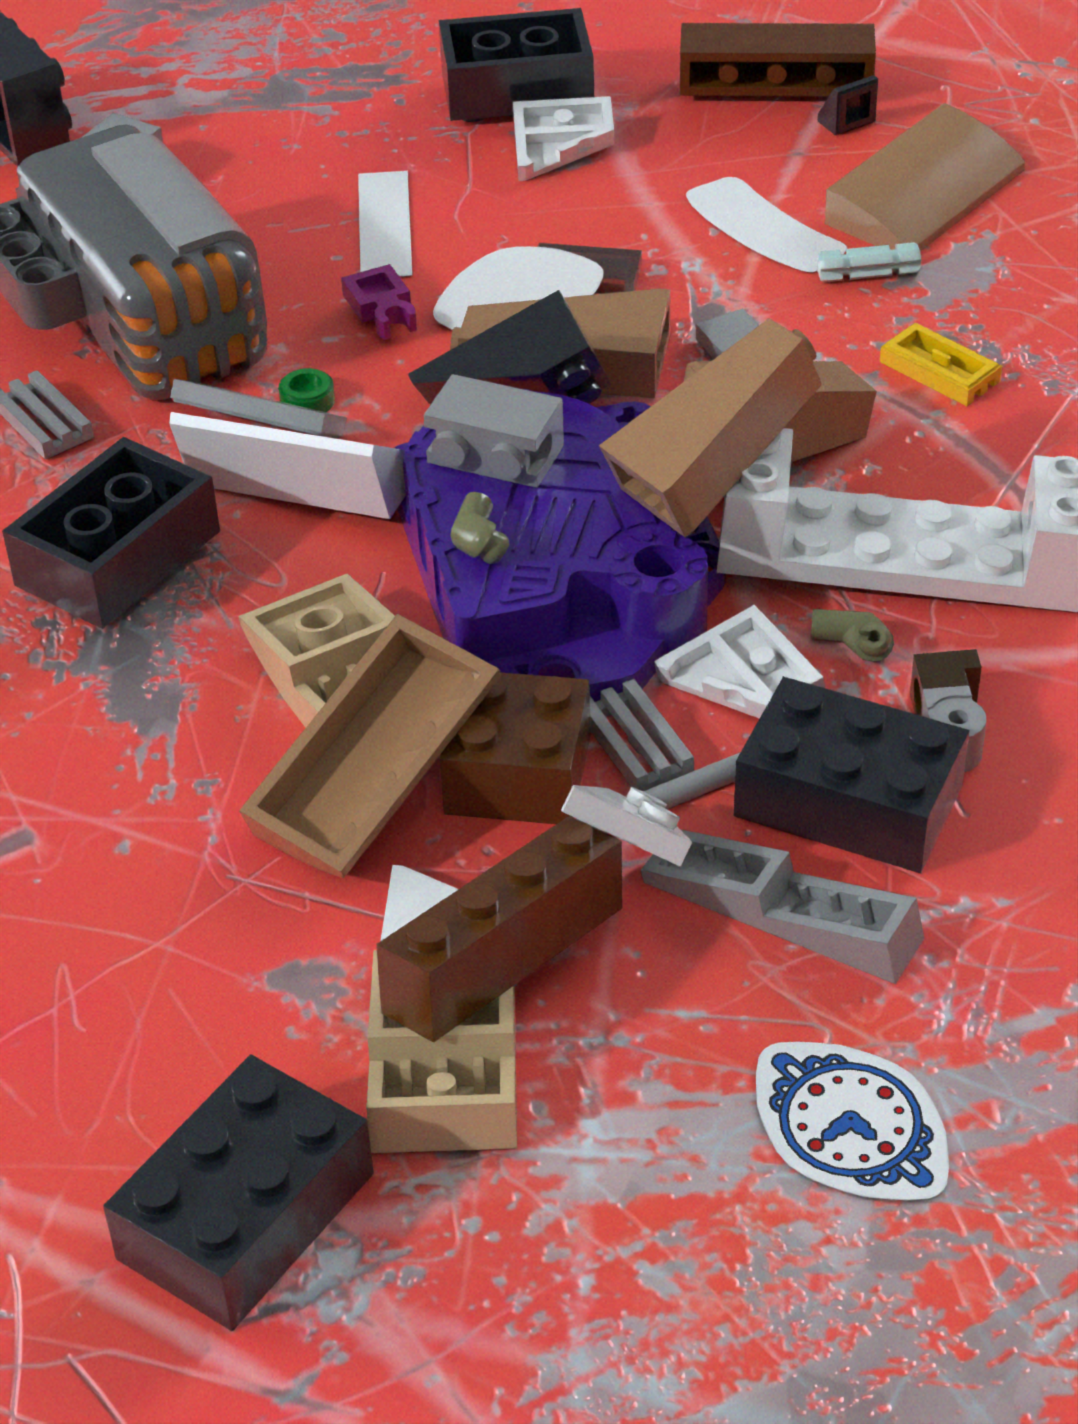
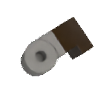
(947, 691)

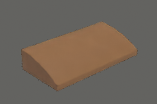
(922, 181)
(368, 747)

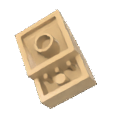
(315, 640)
(444, 1091)

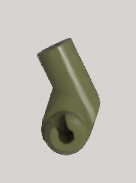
(475, 533)
(858, 630)

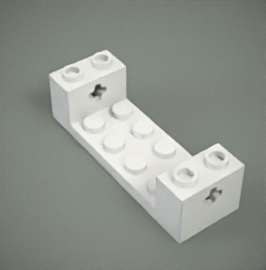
(906, 543)

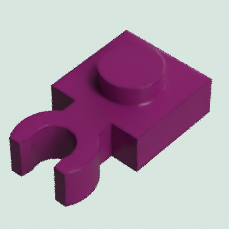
(380, 297)

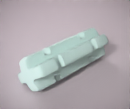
(869, 262)

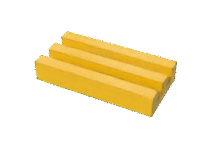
(940, 363)

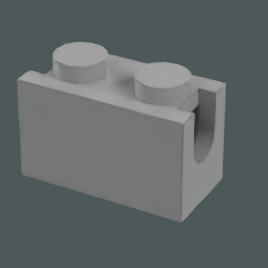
(495, 430)

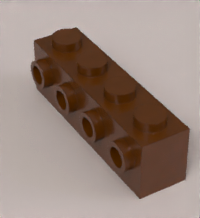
(773, 58)
(499, 928)

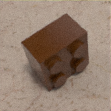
(519, 750)

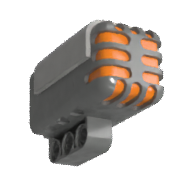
(136, 254)

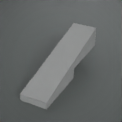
(759, 888)

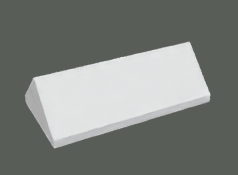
(292, 465)

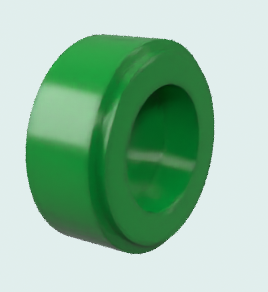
(308, 389)

